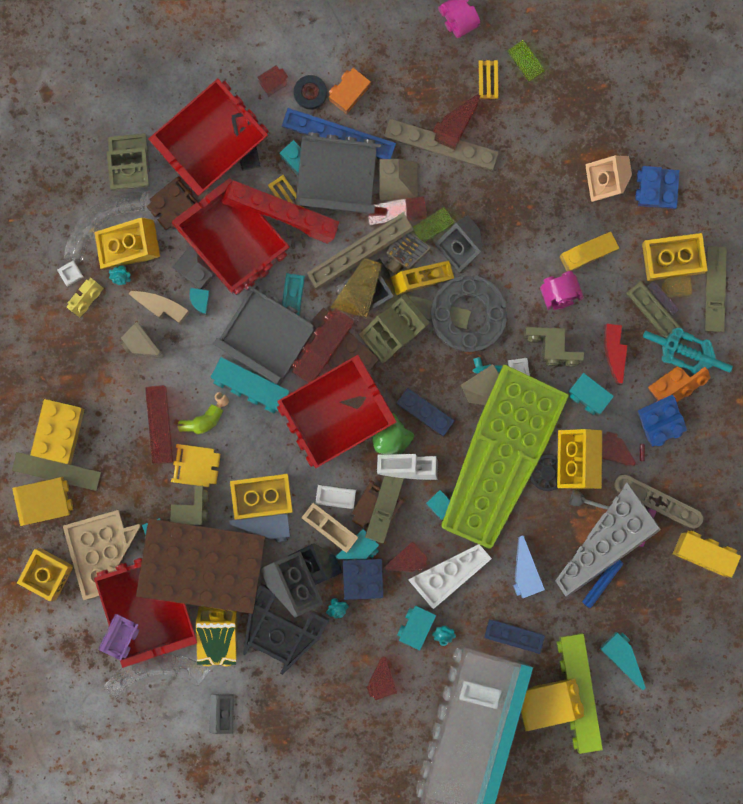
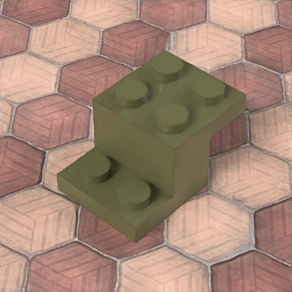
(128, 161)
(394, 328)
(553, 346)
(192, 514)

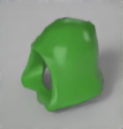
(392, 439)

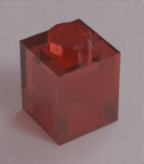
(273, 80)

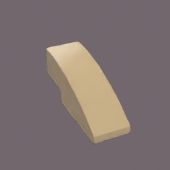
(160, 305)
(330, 527)

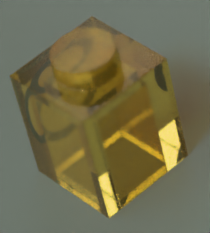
(677, 287)

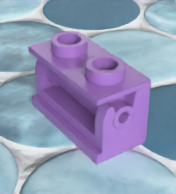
(118, 637)

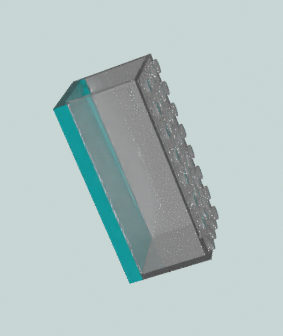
(473, 729)

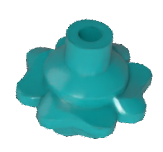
(119, 275)
(337, 609)
(444, 635)

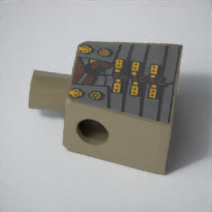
(406, 252)

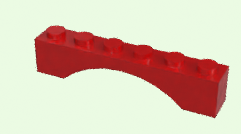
(256, 201)

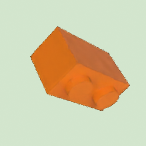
(349, 90)

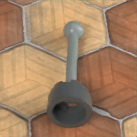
(577, 499)

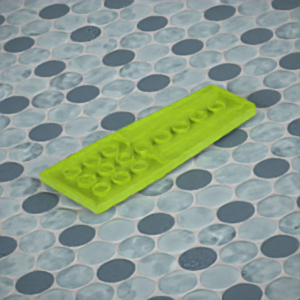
(502, 455)

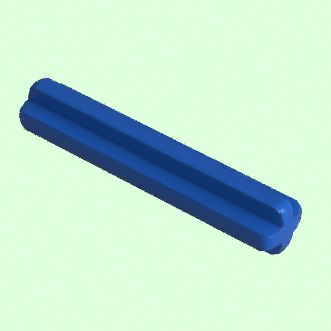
(601, 584)

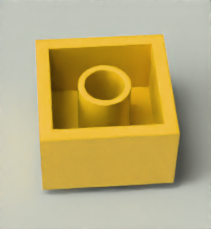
(45, 574)

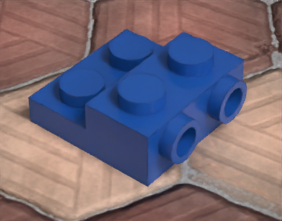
(657, 187)
(662, 421)

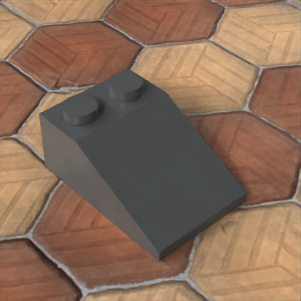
(292, 584)

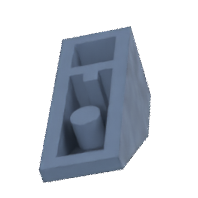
(271, 526)

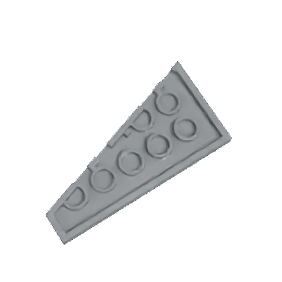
(613, 537)

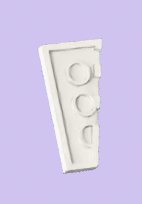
(447, 576)

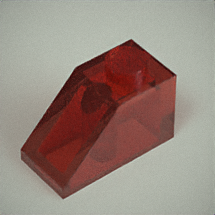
(616, 450)
(408, 560)
(381, 681)

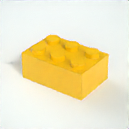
(674, 256)
(57, 432)
(579, 459)
(261, 496)
(707, 554)

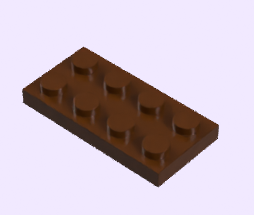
(348, 348)

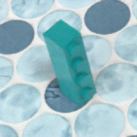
(249, 384)

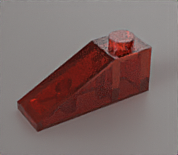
(454, 124)
(413, 208)

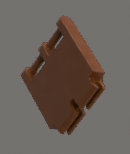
(170, 202)
(366, 504)

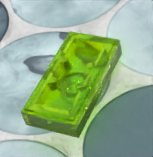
(525, 60)
(433, 225)

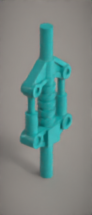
(671, 345)

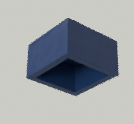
(363, 579)

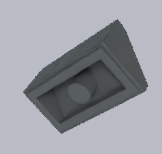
(221, 713)

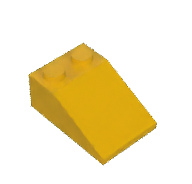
(127, 243)

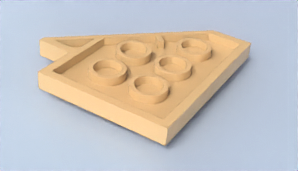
(97, 546)

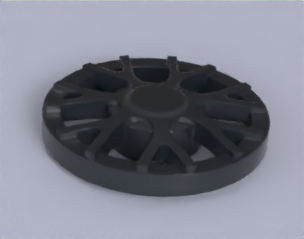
(546, 473)

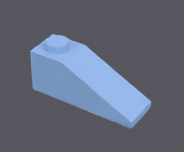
(526, 574)

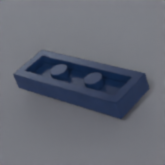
(425, 412)
(514, 636)

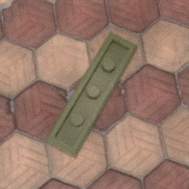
(653, 310)

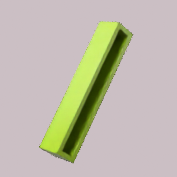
(576, 666)

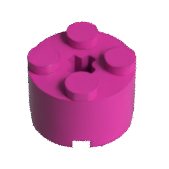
(460, 17)
(561, 291)

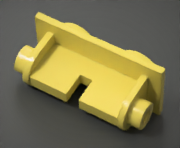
(90, 291)

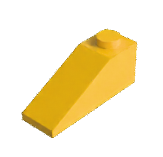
(589, 252)
(422, 277)

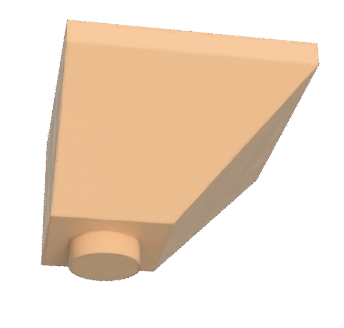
(608, 176)

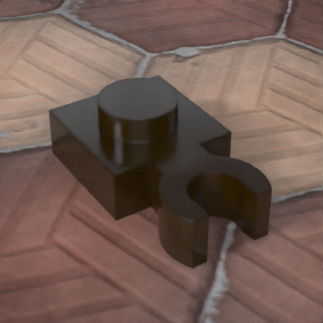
(296, 233)

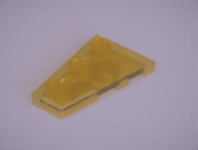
(359, 290)

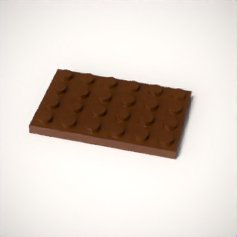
(200, 566)

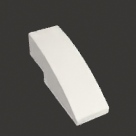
(408, 466)

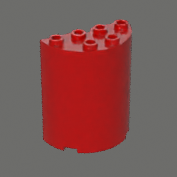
(202, 138)
(231, 241)
(331, 427)
(161, 624)

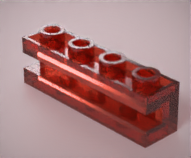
(323, 346)
(159, 424)

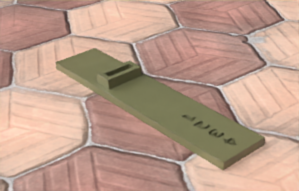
(715, 289)
(459, 316)
(51, 469)
(384, 508)

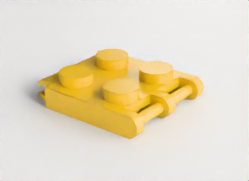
(196, 466)

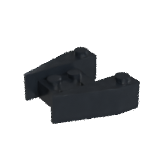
(278, 635)

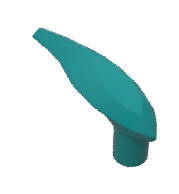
(479, 366)

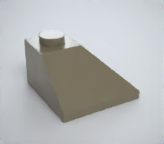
(397, 179)
(140, 343)
(480, 386)

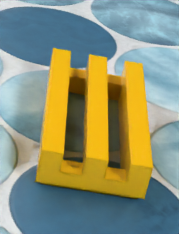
(488, 63)
(276, 182)

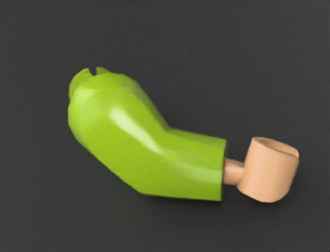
(207, 421)

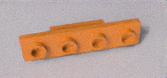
(678, 383)

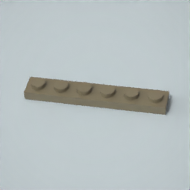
(424, 140)
(363, 248)

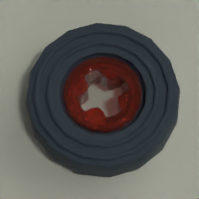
(311, 82)

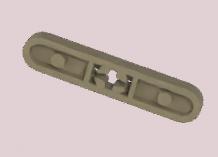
(675, 509)

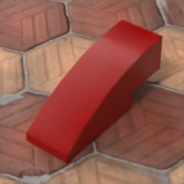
(615, 351)

